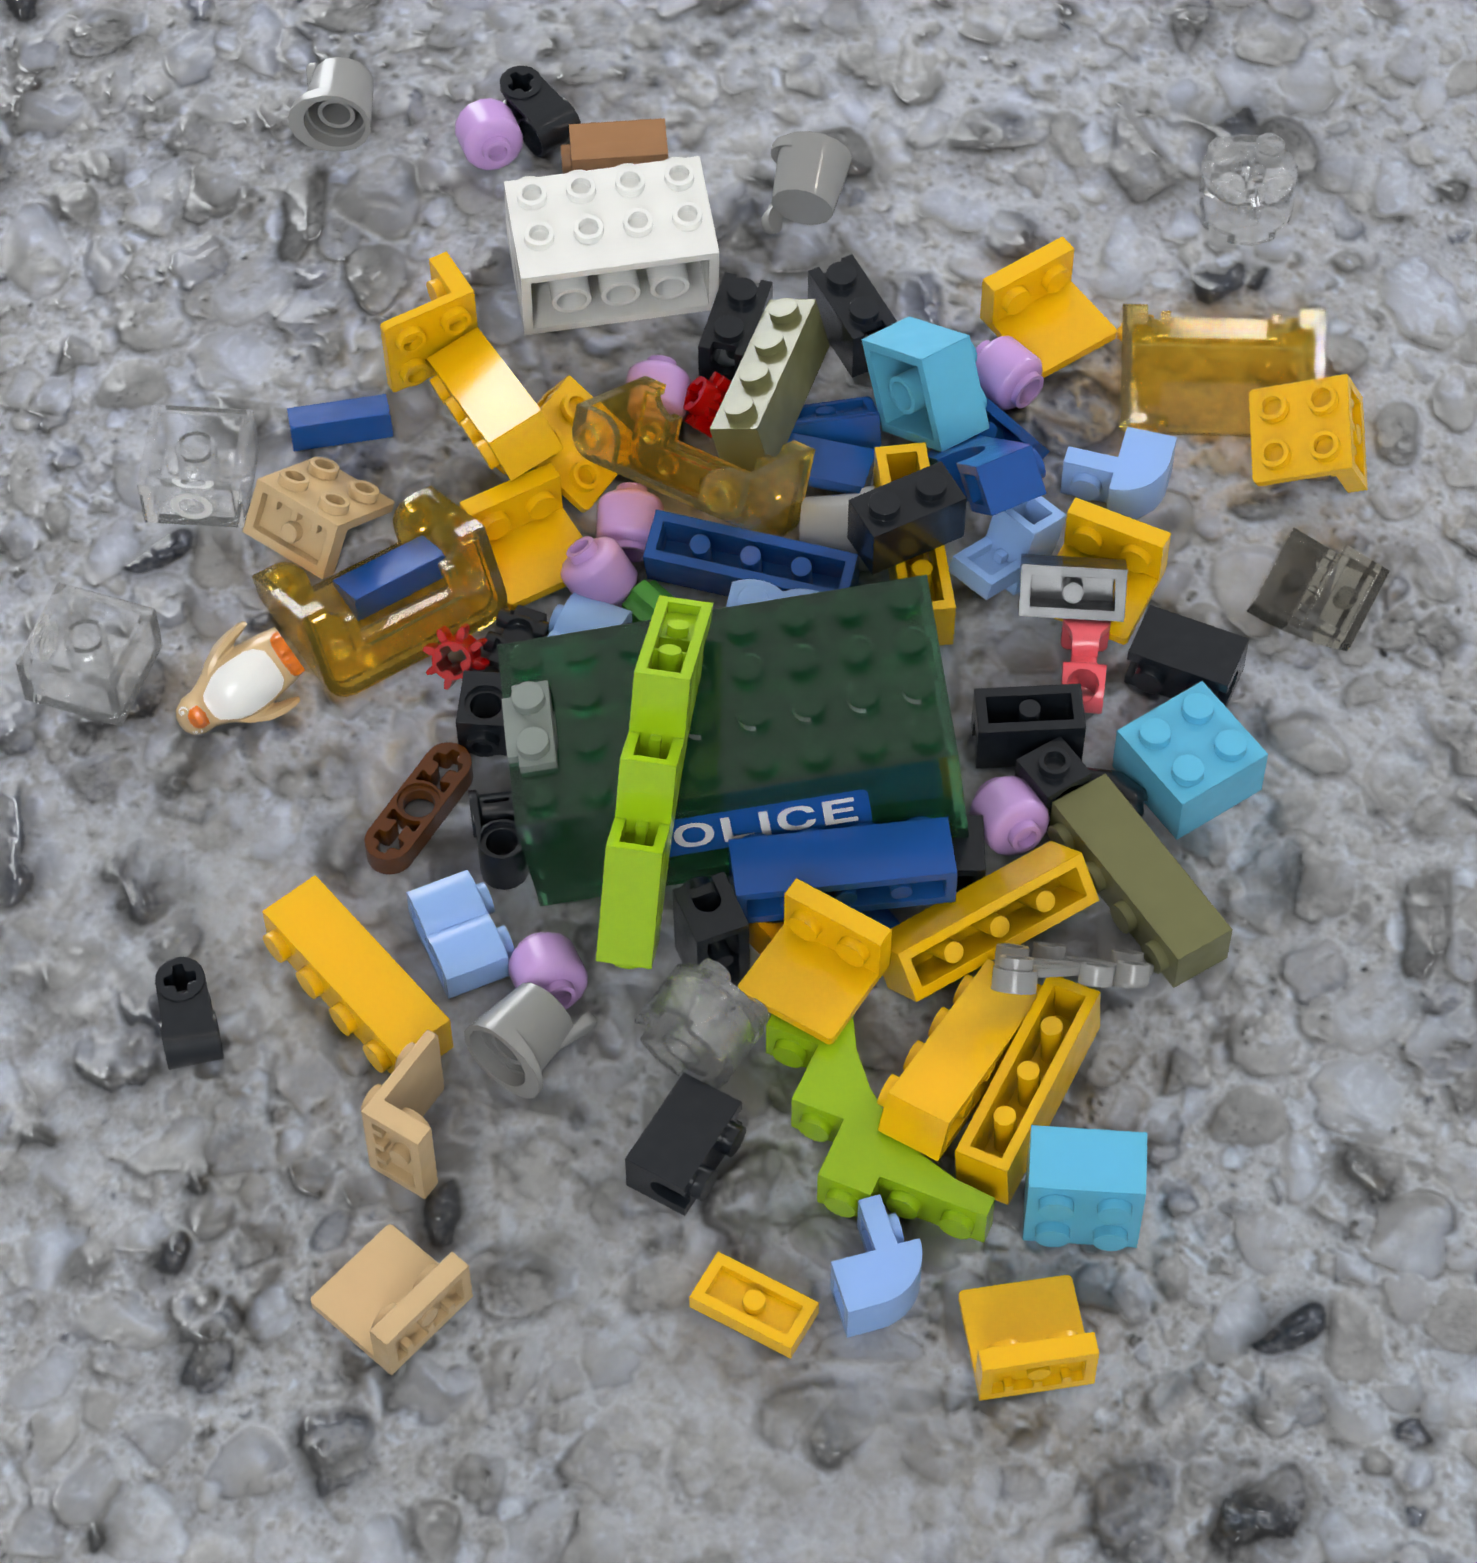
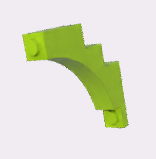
(650, 782)

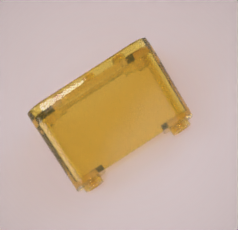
(1200, 371)
(639, 439)
(359, 654)

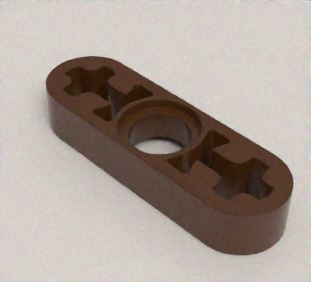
(419, 830)

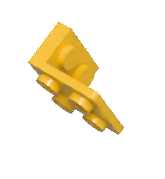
(1044, 308)
(430, 327)
(1308, 432)
(580, 479)
(526, 532)
(1110, 535)
(819, 963)
(1027, 1337)

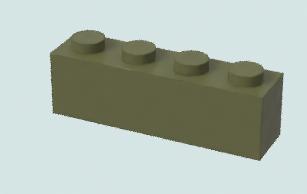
(771, 382)
(1141, 881)

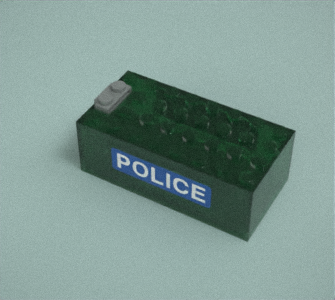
(799, 721)

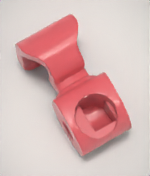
(1085, 640)

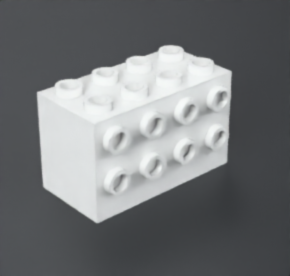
(612, 244)

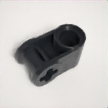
(537, 109)
(496, 835)
(187, 1018)

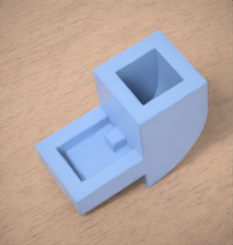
(1127, 483)
(996, 559)
(885, 1280)

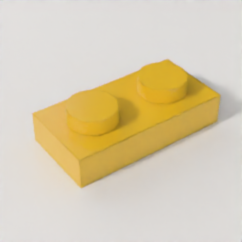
(754, 1304)

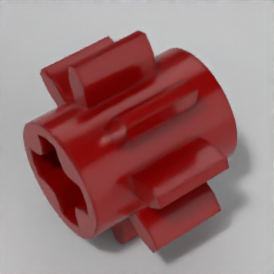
(704, 400)
(460, 641)

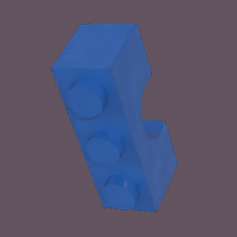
(994, 472)

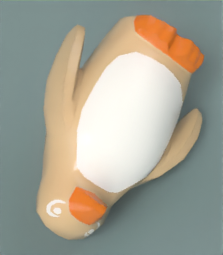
(241, 682)

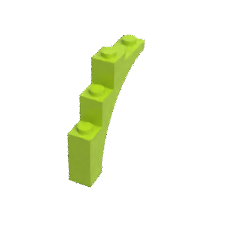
(862, 1162)

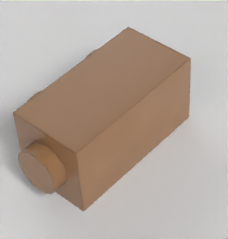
(614, 143)

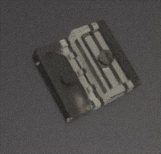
(1318, 591)

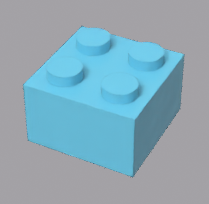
(926, 383)
(1190, 759)
(1084, 1187)

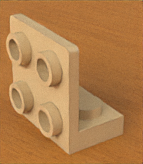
(308, 512)
(393, 1119)
(393, 1297)

